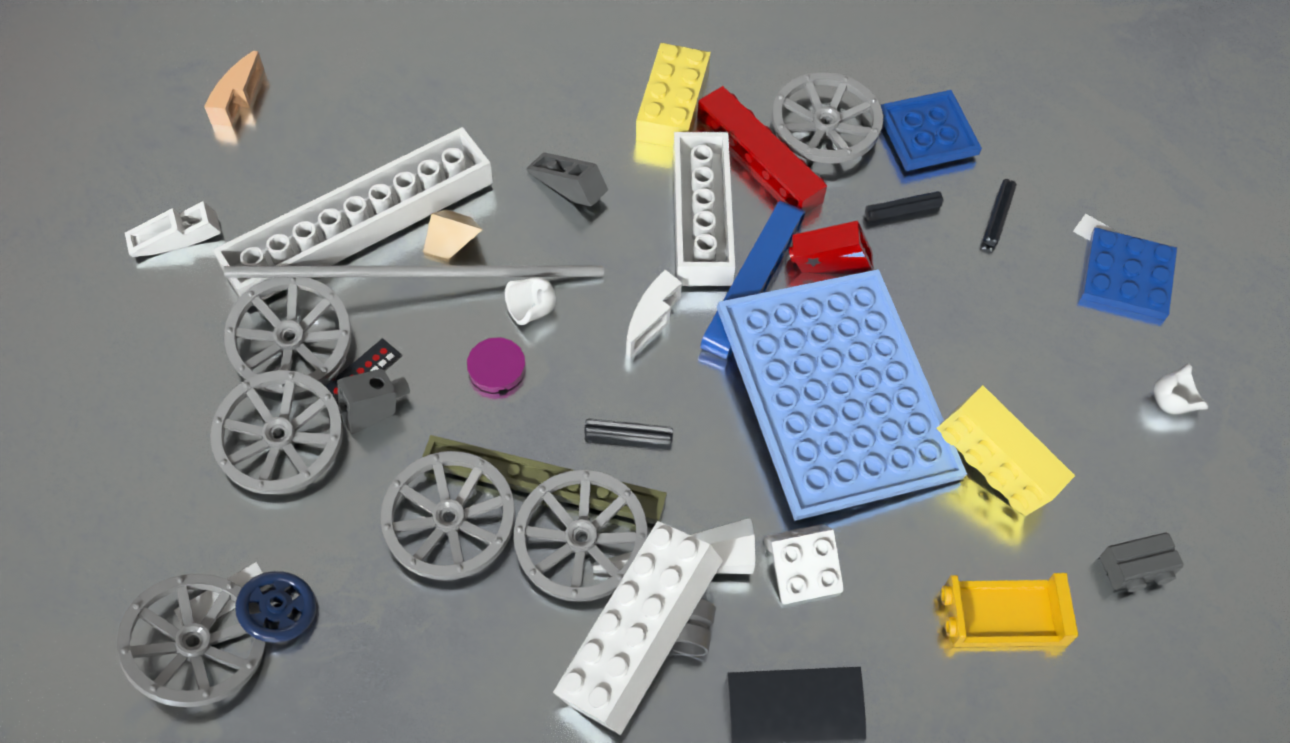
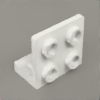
(805, 563)

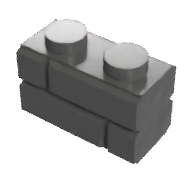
(1142, 561)

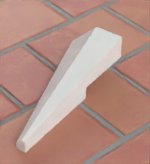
(732, 543)

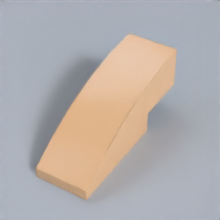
(235, 90)

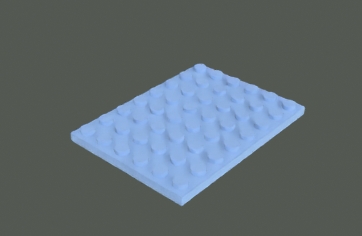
(838, 393)

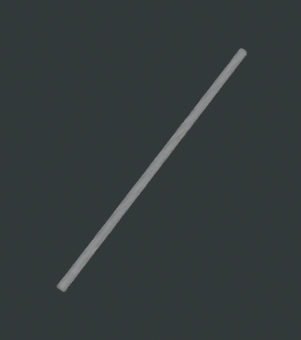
(413, 271)

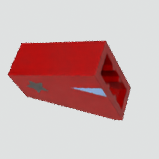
(832, 250)

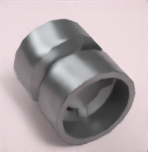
(695, 636)

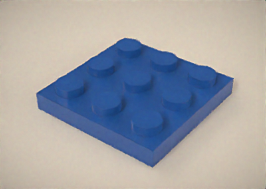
(929, 130)
(1129, 273)

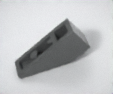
(571, 177)

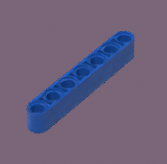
(757, 270)

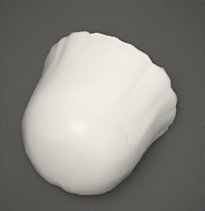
(523, 293)
(1177, 392)

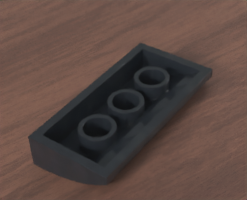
(796, 705)

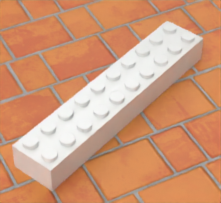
(363, 209)

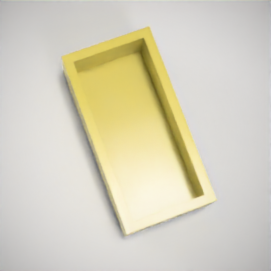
(672, 94)
(1005, 452)

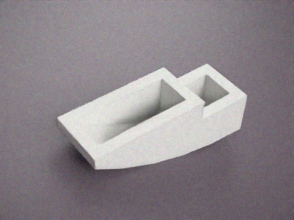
(173, 231)
(653, 311)

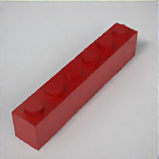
(762, 150)

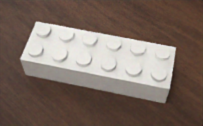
(703, 209)
(638, 626)

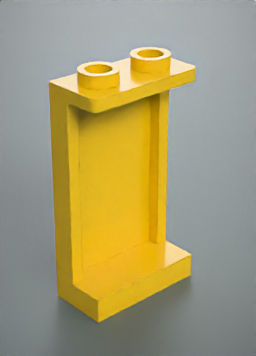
(1009, 612)

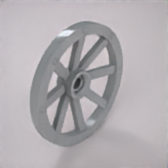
(827, 120)
(288, 328)
(274, 427)
(442, 510)
(574, 531)
(188, 634)

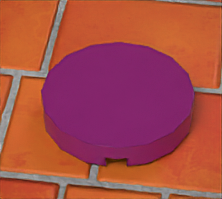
(496, 364)

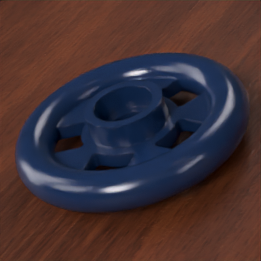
(287, 628)

